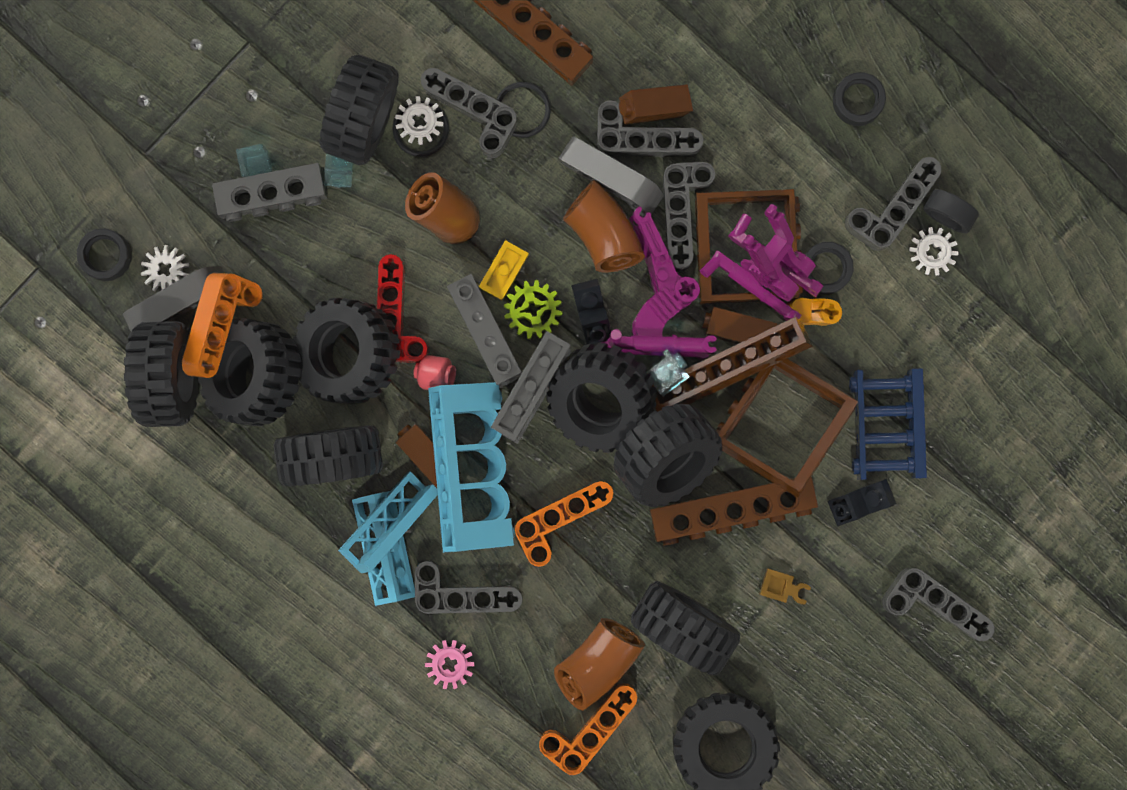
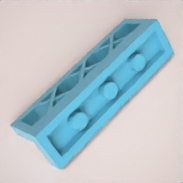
(399, 525)
(395, 564)

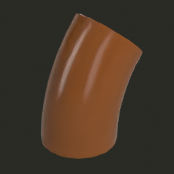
(442, 209)
(604, 230)
(598, 663)

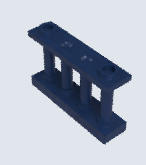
(911, 410)

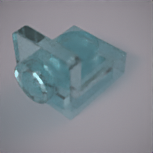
(337, 172)
(669, 372)

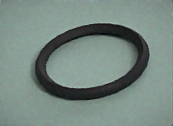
(547, 107)
(422, 153)

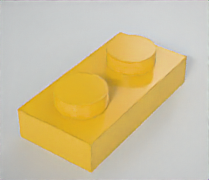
(503, 270)

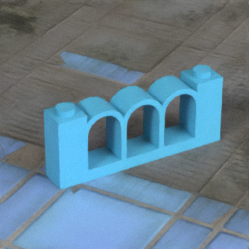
(483, 401)

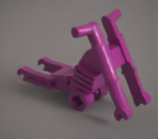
(770, 265)
(664, 305)

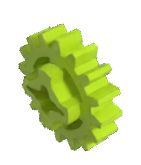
(520, 313)

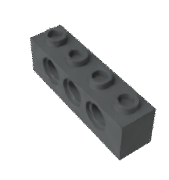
(228, 192)

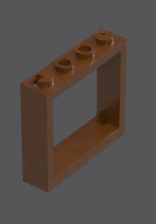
(702, 200)
(813, 383)

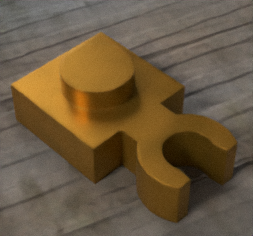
(779, 586)

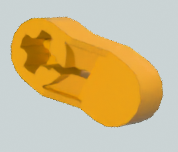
(825, 311)

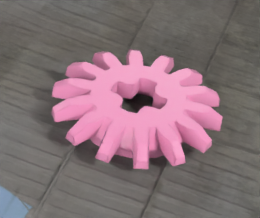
(439, 660)

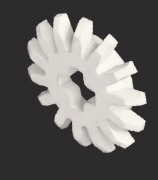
(418, 109)
(937, 241)
(165, 257)

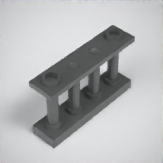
(484, 331)
(531, 387)

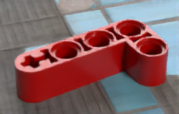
(397, 307)

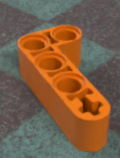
(223, 294)
(566, 517)
(594, 726)

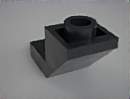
(591, 311)
(862, 502)

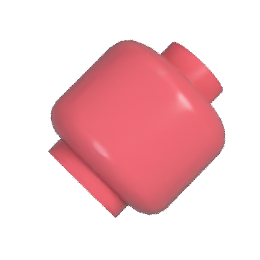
(434, 371)

